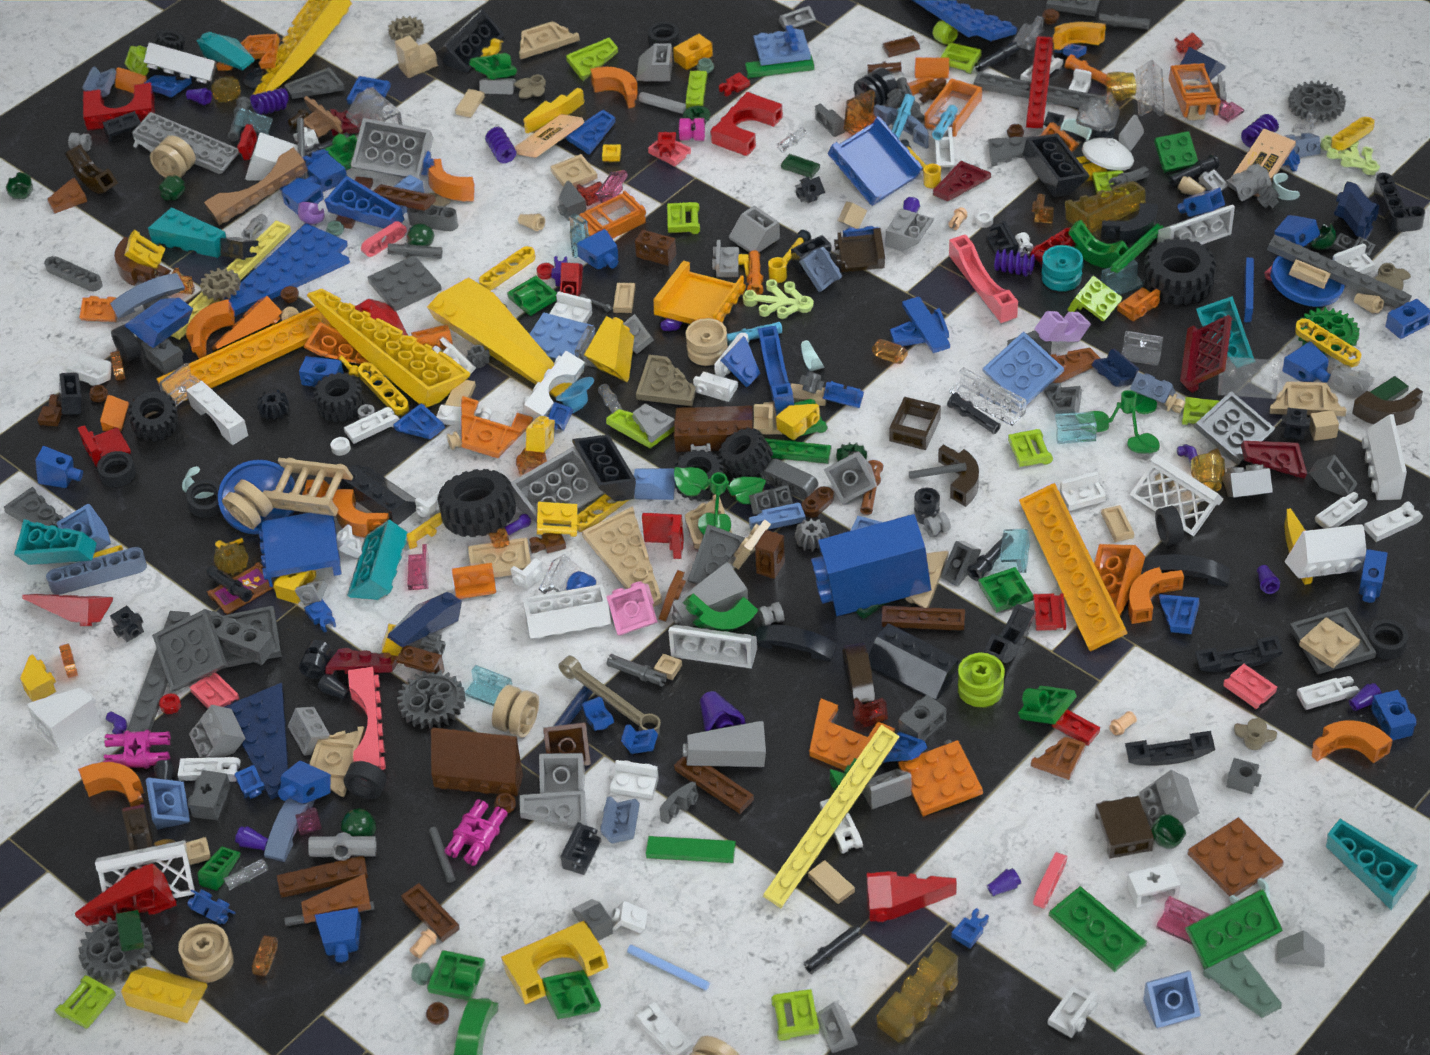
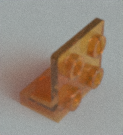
(859, 112)

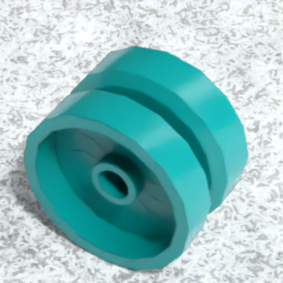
(1062, 268)

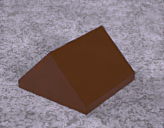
(567, 739)

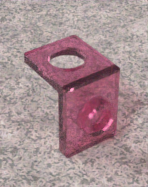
(1229, 110)
(308, 821)

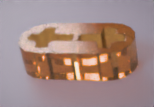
(889, 351)
(117, 365)
(499, 539)
(68, 660)
(265, 955)

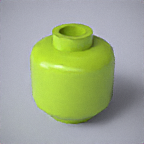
(944, 32)

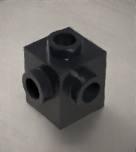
(809, 189)
(1295, 423)
(129, 627)

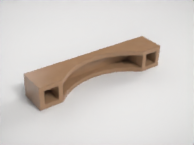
(227, 205)

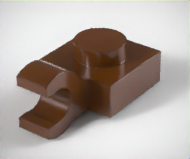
(51, 414)
(548, 542)

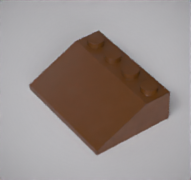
(709, 425)
(475, 761)

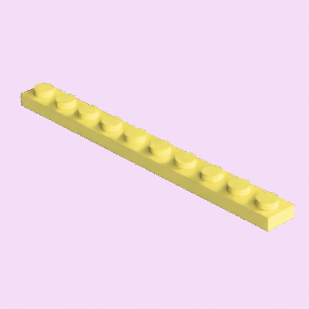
(266, 242)
(830, 817)

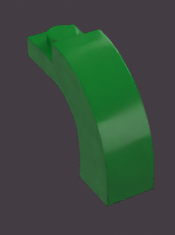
(1093, 249)
(735, 617)
(474, 1026)

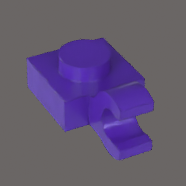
(556, 272)

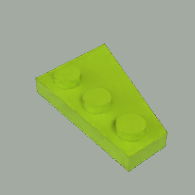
(591, 57)
(624, 422)

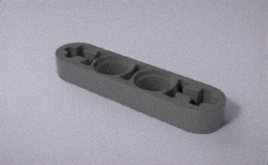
(90, 280)

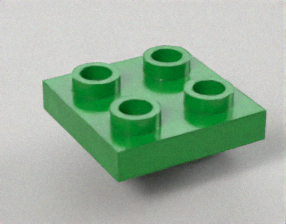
(494, 65)
(343, 149)
(1176, 151)
(532, 295)
(1005, 589)
(1045, 704)
(456, 975)
(571, 994)

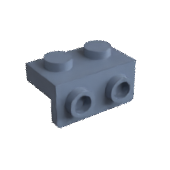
(100, 81)
(1306, 144)
(820, 268)
(1152, 388)
(619, 820)

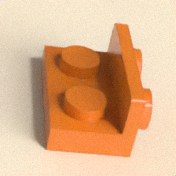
(1139, 303)
(97, 309)
(433, 335)
(474, 580)

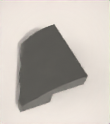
(1064, 399)

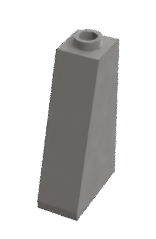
(717, 591)
(727, 746)

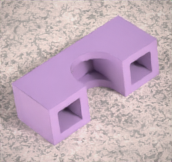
(1056, 328)

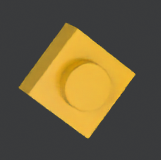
(611, 153)

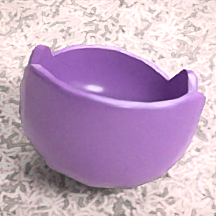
(309, 213)

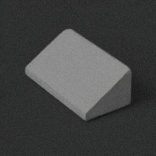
(797, 18)
(497, 86)
(1131, 133)
(836, 1028)

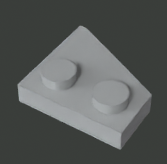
(652, 421)

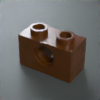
(770, 554)

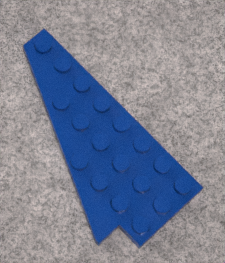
(968, 20)
(296, 262)

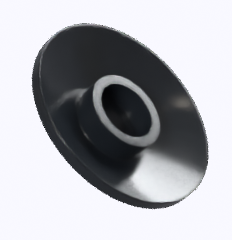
(253, 77)

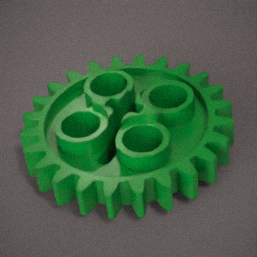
(1335, 323)

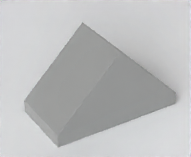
(1301, 950)

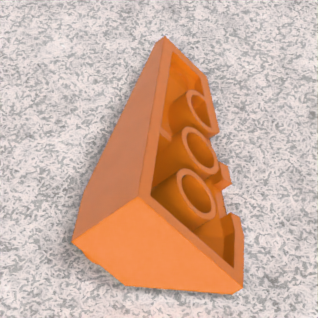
(258, 316)
(330, 343)
(1118, 570)

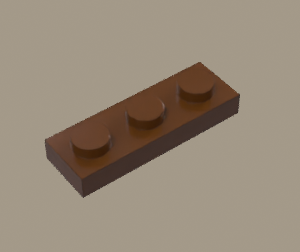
(430, 912)

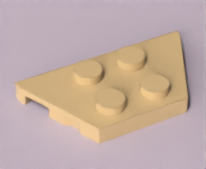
(545, 38)
(1307, 395)
(693, 516)
(936, 564)
(336, 755)

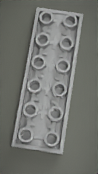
(208, 151)

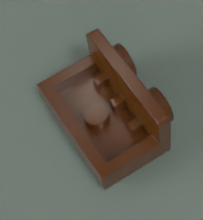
(420, 659)

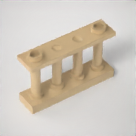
(309, 502)

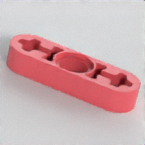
(392, 232)
(1050, 880)

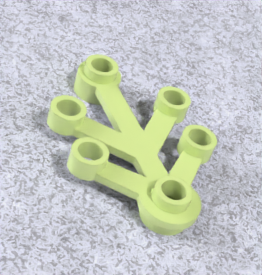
(1348, 157)
(799, 303)

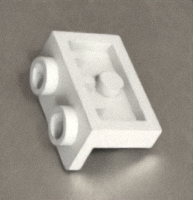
(572, 307)
(715, 386)
(634, 779)

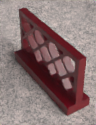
(1194, 352)

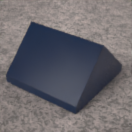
(1212, 66)

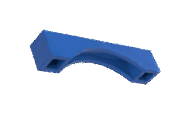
(775, 368)

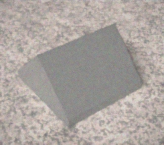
(851, 477)
(561, 772)
(888, 788)

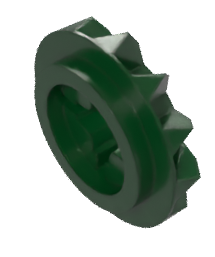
(698, 111)
(847, 449)

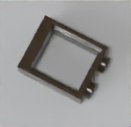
(912, 436)

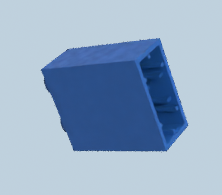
(872, 565)

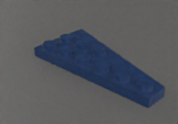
(264, 730)

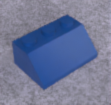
(160, 320)

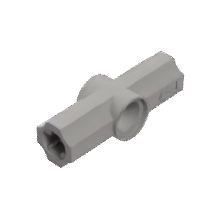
(330, 846)

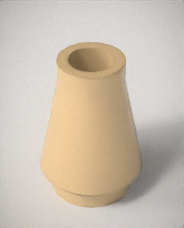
(1190, 186)
(533, 221)
(1369, 302)

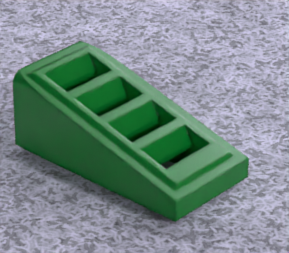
(214, 880)

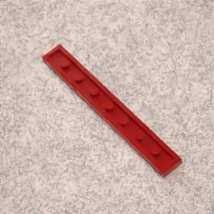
(1039, 82)

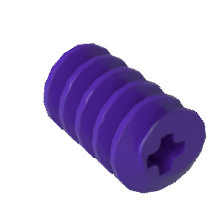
(270, 101)
(1252, 132)
(500, 145)
(1014, 263)

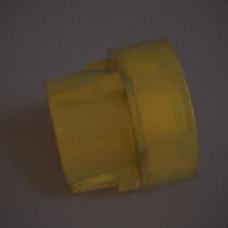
(1121, 85)
(1208, 470)

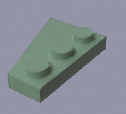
(1243, 981)

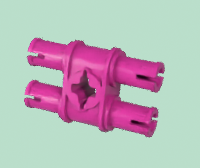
(131, 741)
(476, 832)

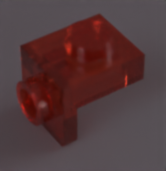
(1190, 41)
(589, 193)
(871, 712)

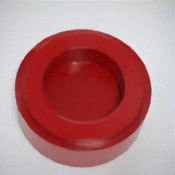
(544, 271)
(169, 703)

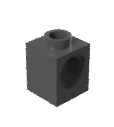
(1243, 776)

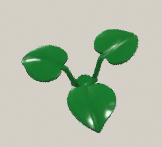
(1130, 403)
(692, 480)

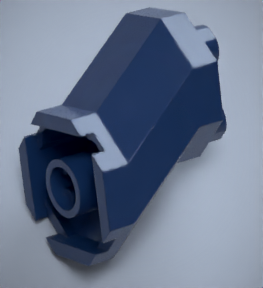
(1356, 209)

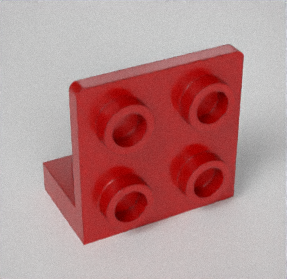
(103, 443)
(664, 529)

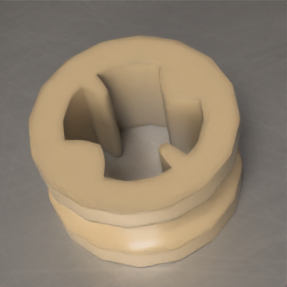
(453, 440)

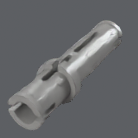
(254, 226)

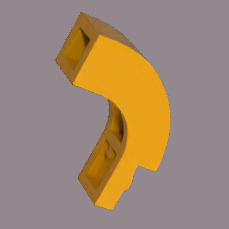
(1078, 33)

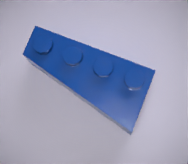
(362, 204)

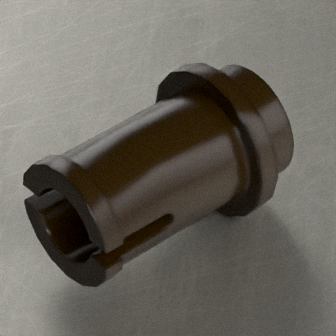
(293, 121)

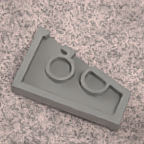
(555, 808)

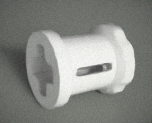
(1025, 237)

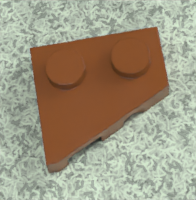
(67, 197)
(674, 592)
(1060, 758)

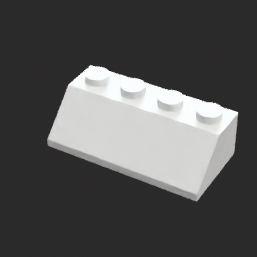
(180, 62)
(1202, 227)
(1385, 459)
(1328, 551)
(566, 611)
(712, 646)

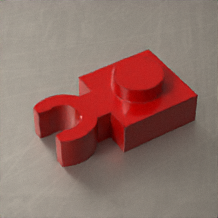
(735, 83)
(666, 142)

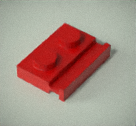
(1049, 612)

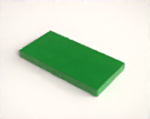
(1097, 928)
(1234, 929)

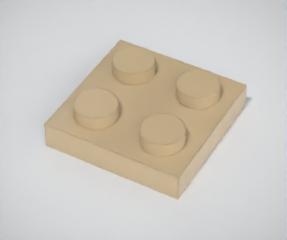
(575, 170)
(749, 543)
(1329, 642)

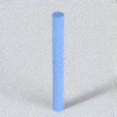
(668, 967)

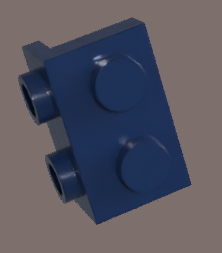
(1116, 368)

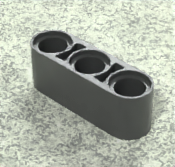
(435, 217)
(780, 473)

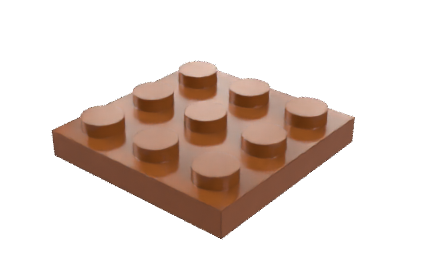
(1235, 857)

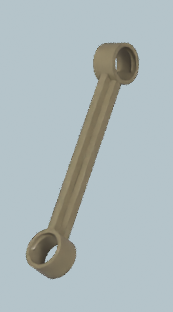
(571, 669)

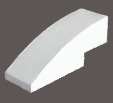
(944, 150)

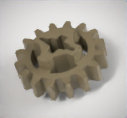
(406, 27)
(220, 284)

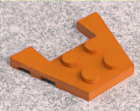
(260, 47)
(488, 436)
(835, 743)

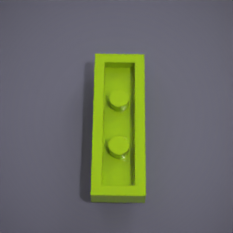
(696, 88)

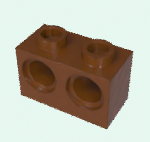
(655, 247)

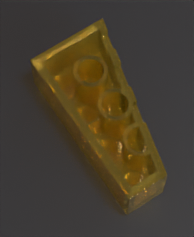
(1106, 205)
(919, 993)

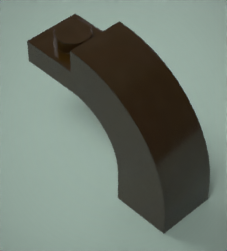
(88, 172)
(1373, 409)
(966, 485)
(859, 672)
(137, 829)

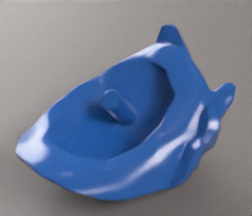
(580, 580)

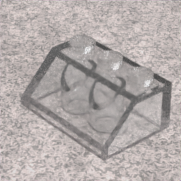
(372, 106)
(1099, 113)
(1249, 377)

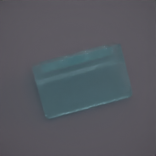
(259, 122)
(578, 232)
(1124, 281)
(1076, 427)
(1016, 548)
(486, 685)

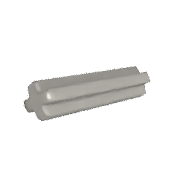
(662, 102)

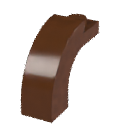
(130, 270)

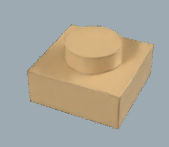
(668, 665)
(198, 851)

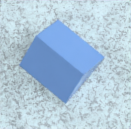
(167, 802)
(1171, 999)

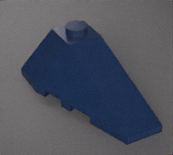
(426, 619)

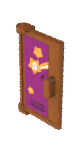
(251, 579)

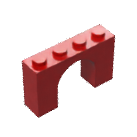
(748, 108)
(96, 113)

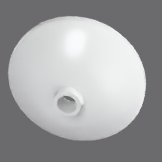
(1108, 153)

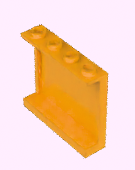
(696, 296)

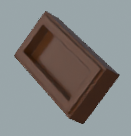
(901, 46)

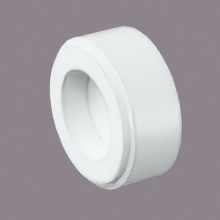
(984, 219)
(340, 446)

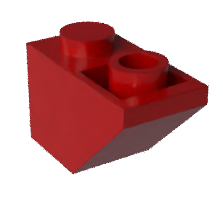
(571, 278)

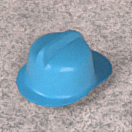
(576, 394)

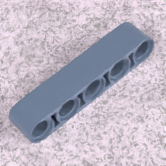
(98, 571)

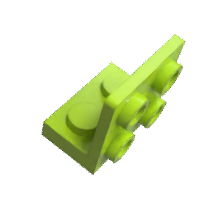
(135, 60)
(1096, 298)

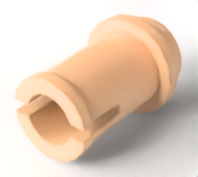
(959, 215)
(1118, 726)
(423, 943)

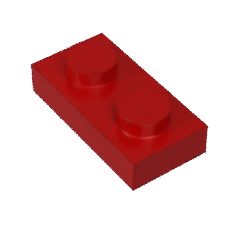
(247, 142)
(1077, 727)

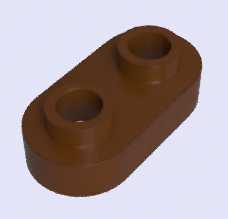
(818, 501)

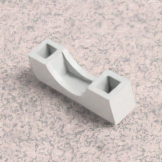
(565, 370)
(228, 421)

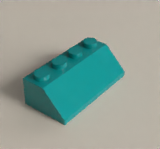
(378, 562)

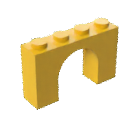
(572, 942)

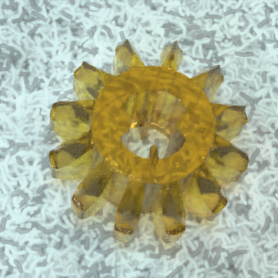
(226, 89)
(231, 558)

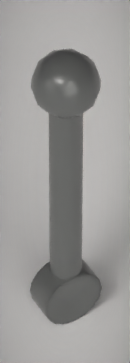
(607, 307)

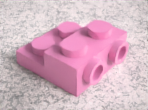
(632, 608)

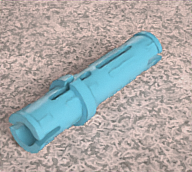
(903, 114)
(949, 117)
(752, 333)

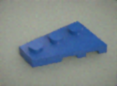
(592, 131)
(908, 334)

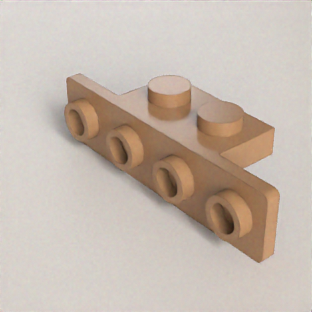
(320, 120)

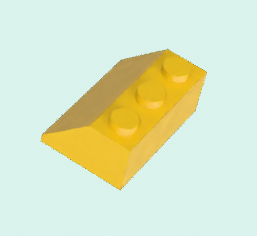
(163, 993)

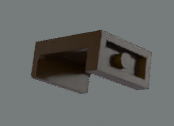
(860, 252)
(1124, 826)

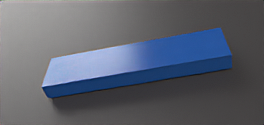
(1248, 289)
(926, 325)

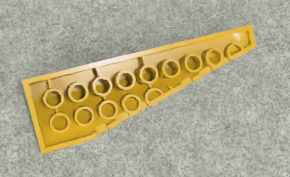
(309, 31)
(486, 321)
(404, 361)

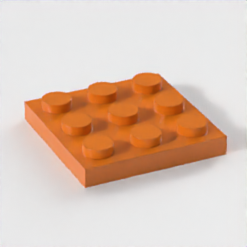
(941, 778)

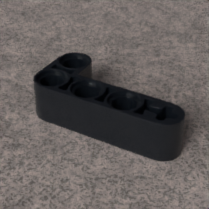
(1395, 213)

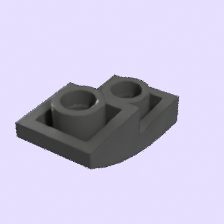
(1345, 242)
(770, 499)
(680, 799)

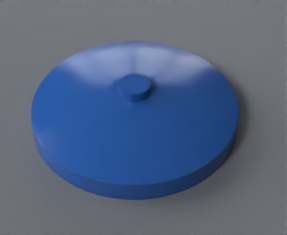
(1302, 291)
(262, 475)

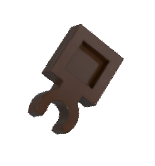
(933, 91)

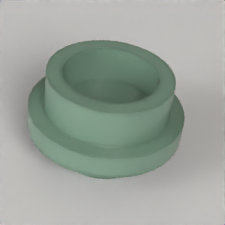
(705, 65)
(335, 228)
(421, 973)

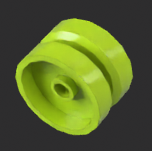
(980, 679)

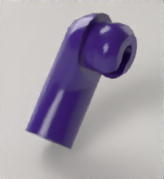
(670, 325)
(1187, 451)
(523, 522)
(118, 722)

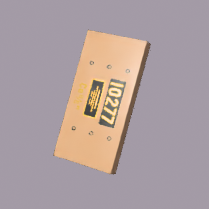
(548, 135)
(1268, 151)

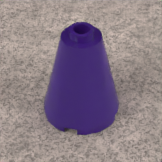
(718, 712)

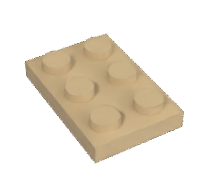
(502, 559)

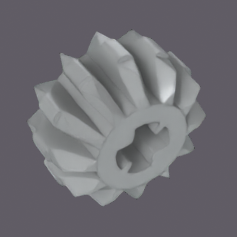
(809, 533)

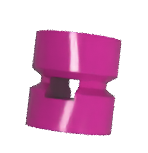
(686, 126)

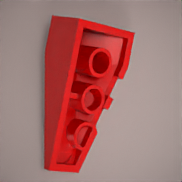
(139, 890)

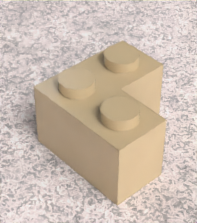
(413, 57)

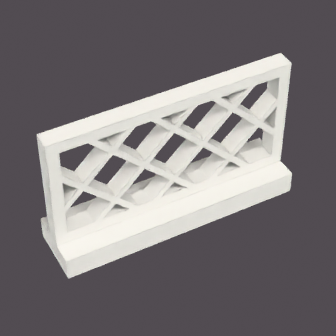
(1186, 481)
(148, 856)

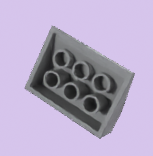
(391, 148)
(556, 481)

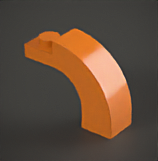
(615, 79)
(448, 185)
(206, 322)
(361, 522)
(1148, 585)
(1352, 735)
(112, 776)

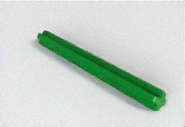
(1136, 249)

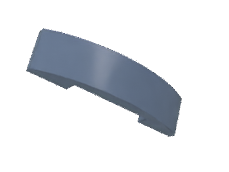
(912, 125)
(146, 292)
(283, 830)

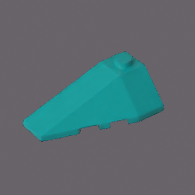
(224, 50)
(1238, 341)

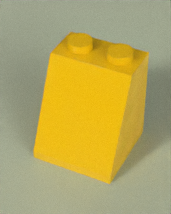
(612, 348)

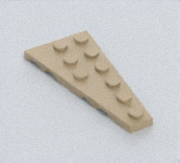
(623, 550)

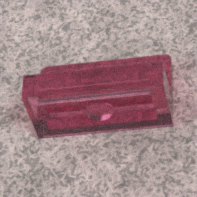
(612, 185)
(418, 570)
(1178, 916)

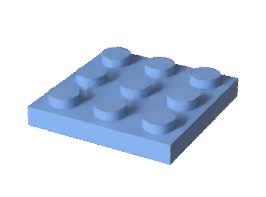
(773, 49)
(557, 334)
(1023, 368)

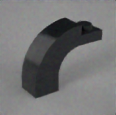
(1133, 229)
(1013, 636)

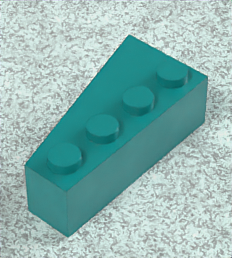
(187, 232)
(52, 544)
(1372, 862)

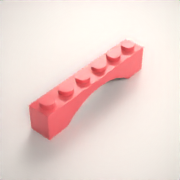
(999, 300)
(364, 692)

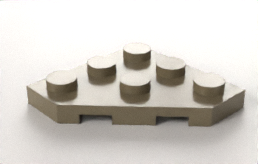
(664, 383)

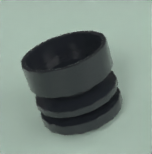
(879, 81)

